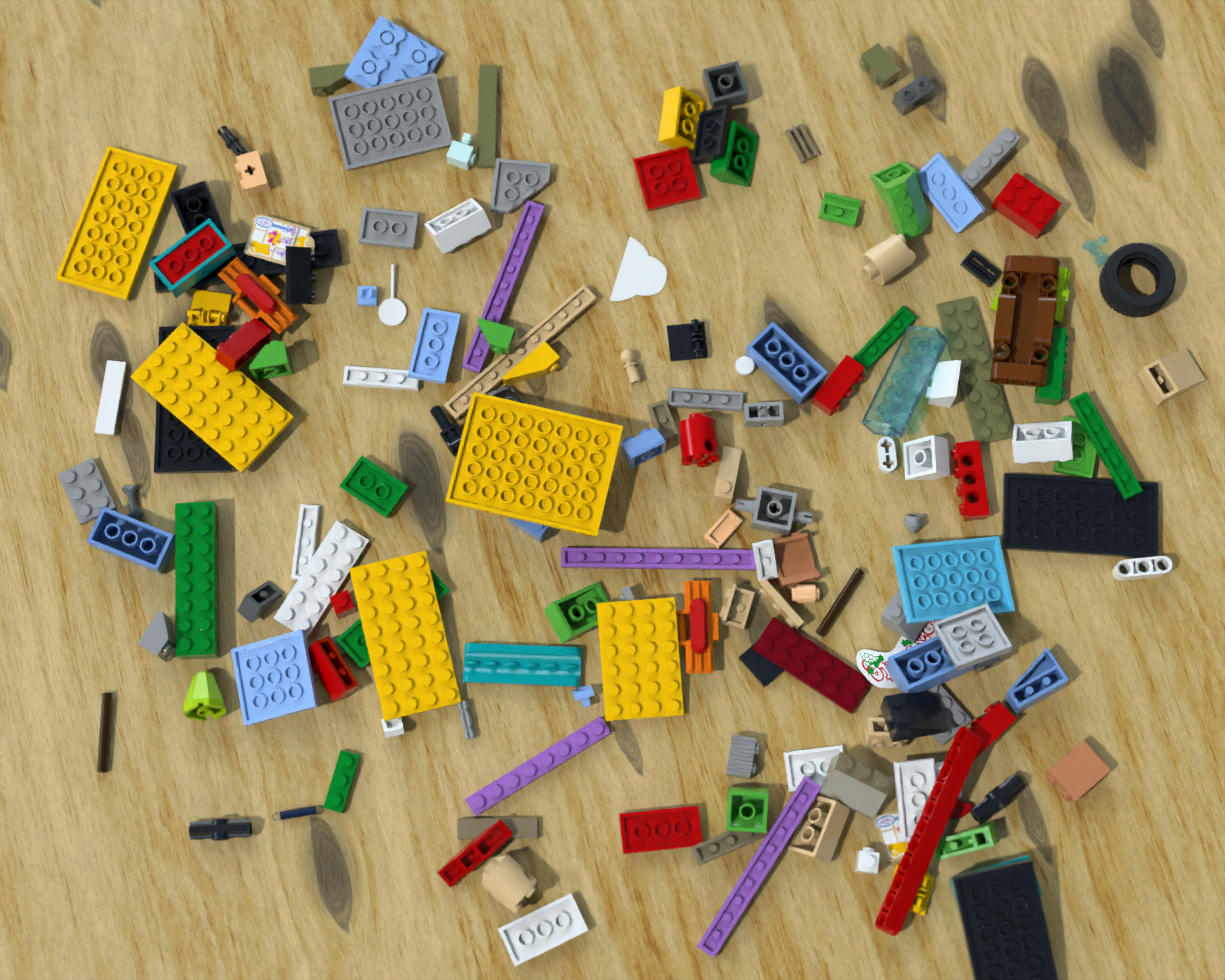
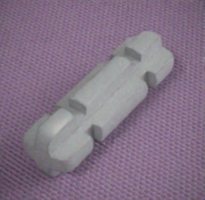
(466, 720)

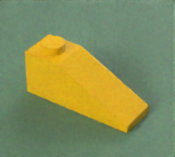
(536, 364)

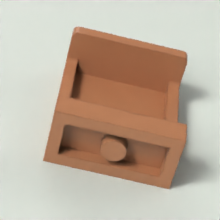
(794, 560)
(1077, 772)

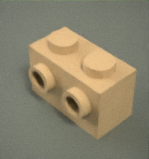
(878, 735)

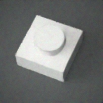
(393, 727)

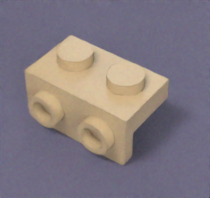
(737, 607)

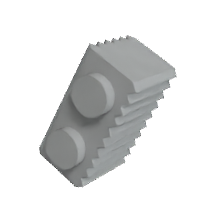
(741, 757)

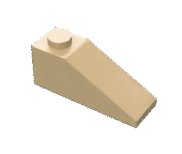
(727, 475)

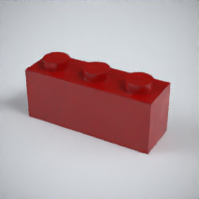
(243, 344)
(838, 385)
(332, 669)
(992, 724)

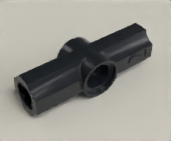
(997, 798)
(220, 829)

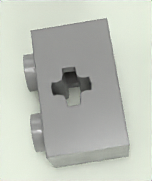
(763, 414)

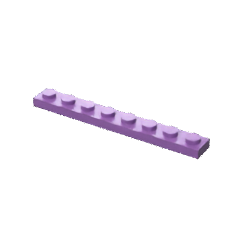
(537, 766)

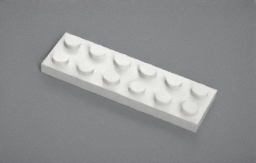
(321, 579)

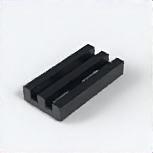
(977, 274)

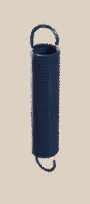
(308, 811)

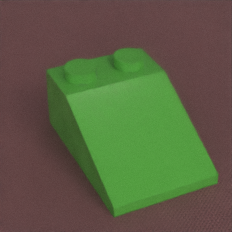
(576, 612)

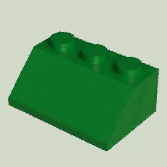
(738, 158)

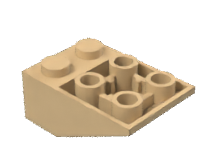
(1170, 376)

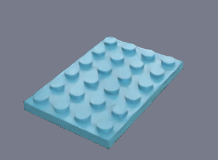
(952, 578)

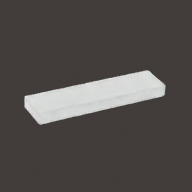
(379, 378)
(111, 398)
(305, 538)

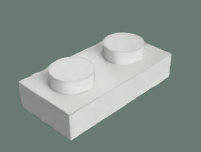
(765, 560)

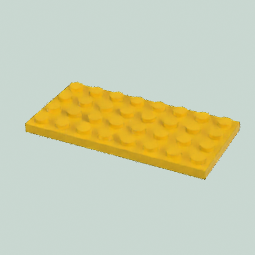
(117, 223)
(210, 399)
(405, 635)

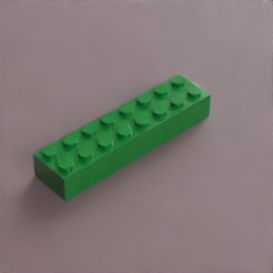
(196, 581)

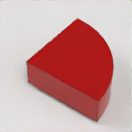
(960, 810)

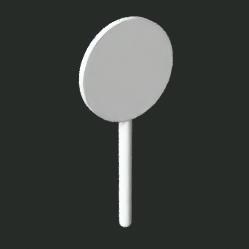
(392, 310)

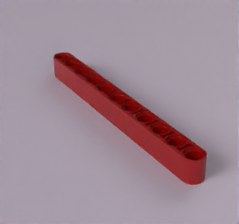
(928, 831)

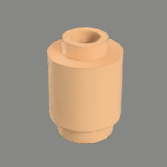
(804, 593)

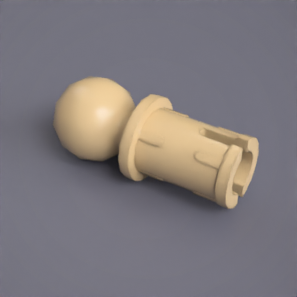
(627, 357)

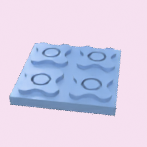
(391, 56)
(274, 677)

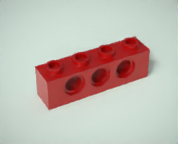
(970, 451)

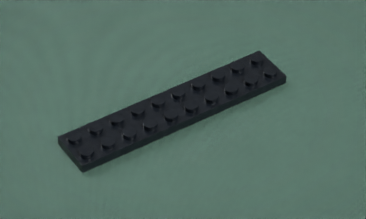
(325, 248)

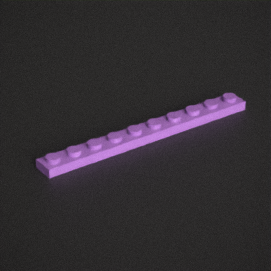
(504, 283)
(657, 559)
(759, 866)

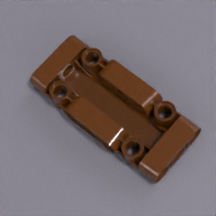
(1025, 321)

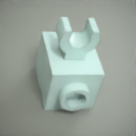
(462, 154)

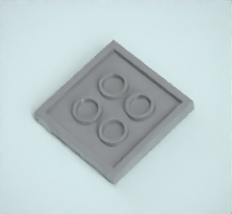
(972, 637)

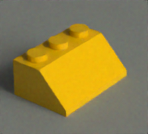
(680, 118)

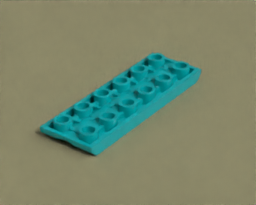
(522, 665)

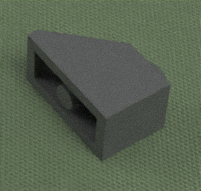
(259, 601)

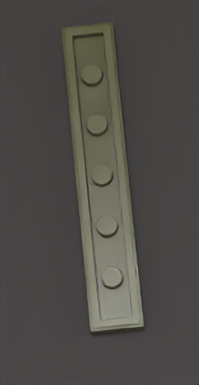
(487, 116)

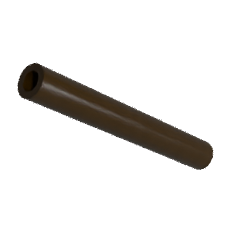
(839, 602)
(104, 732)

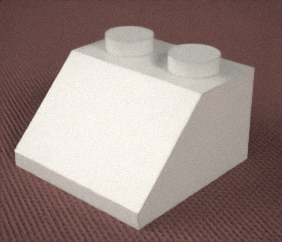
(944, 384)
(926, 458)

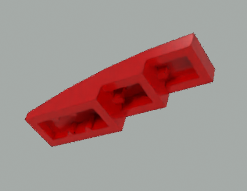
(474, 853)

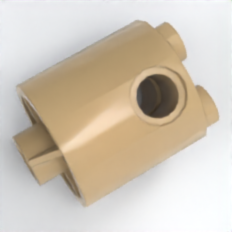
(886, 259)
(509, 882)

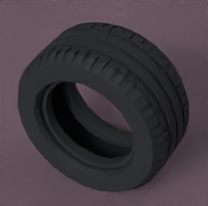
(1147, 257)

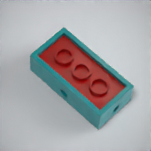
(192, 258)

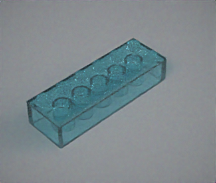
(905, 381)

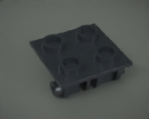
(687, 341)

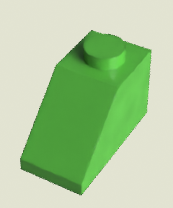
(497, 336)

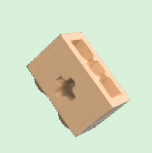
(258, 181)

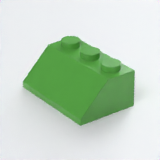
(906, 205)

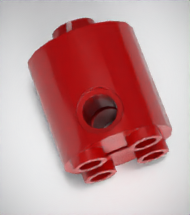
(698, 440)

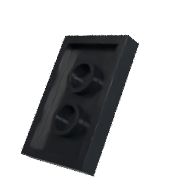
(711, 134)

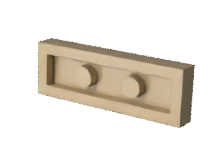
(780, 605)

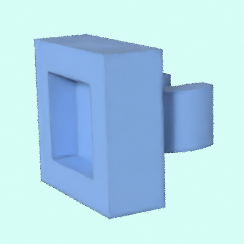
(367, 296)
(583, 694)

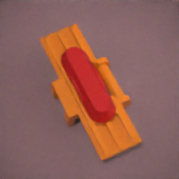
(261, 292)
(702, 627)

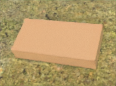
(723, 528)

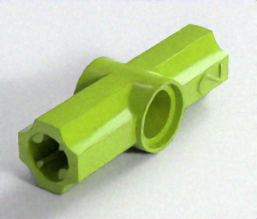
(1062, 293)

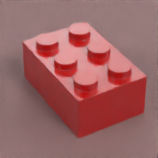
(1026, 205)

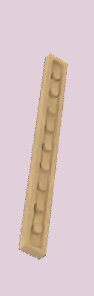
(543, 331)

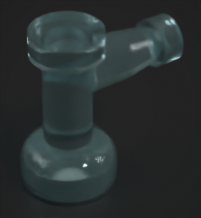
(1100, 258)

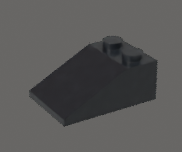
(195, 206)
(913, 716)

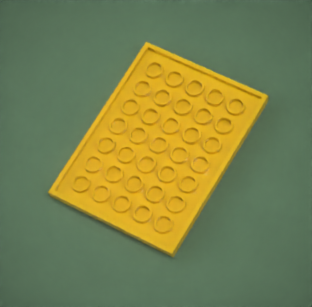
(534, 464)

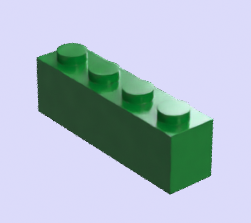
(1052, 392)

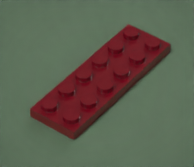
(812, 665)

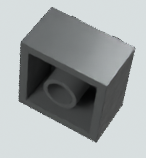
(725, 85)

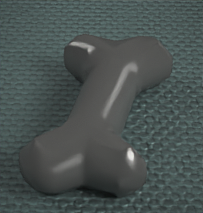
(130, 492)

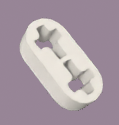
(882, 455)

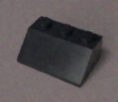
(300, 275)

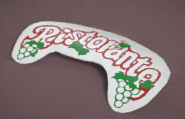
(874, 663)

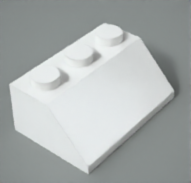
(458, 225)
(1042, 442)

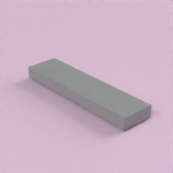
(705, 399)

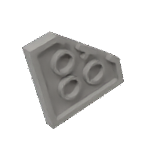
(516, 182)

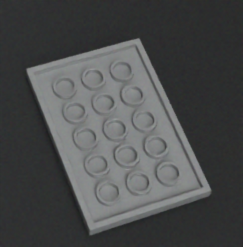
(390, 121)

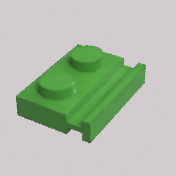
(839, 209)

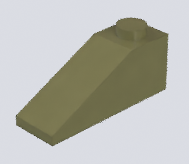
(327, 79)

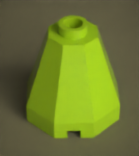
(204, 698)

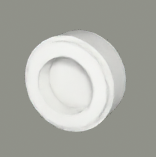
(744, 366)

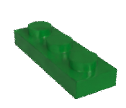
(341, 781)

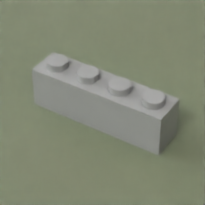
(990, 158)

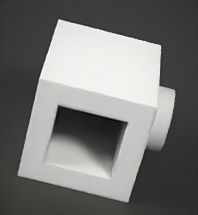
(867, 861)

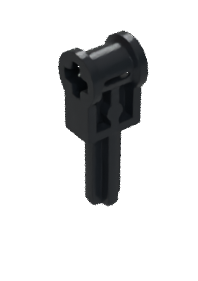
(450, 433)

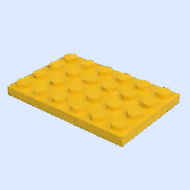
(640, 659)

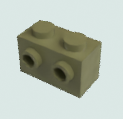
(879, 66)

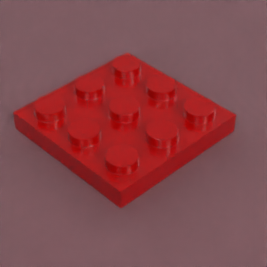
(666, 178)

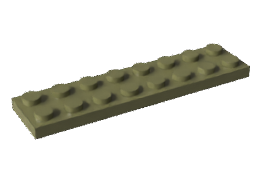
(980, 396)

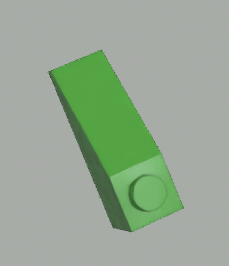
(967, 841)

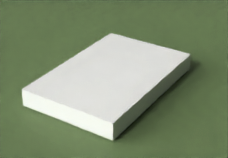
(808, 763)

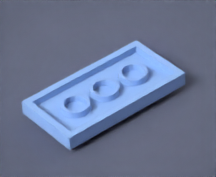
(950, 193)
(434, 346)

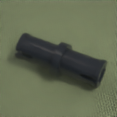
(231, 141)

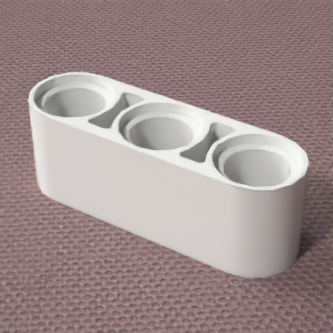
(1149, 563)

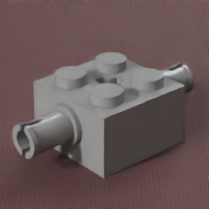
(785, 508)

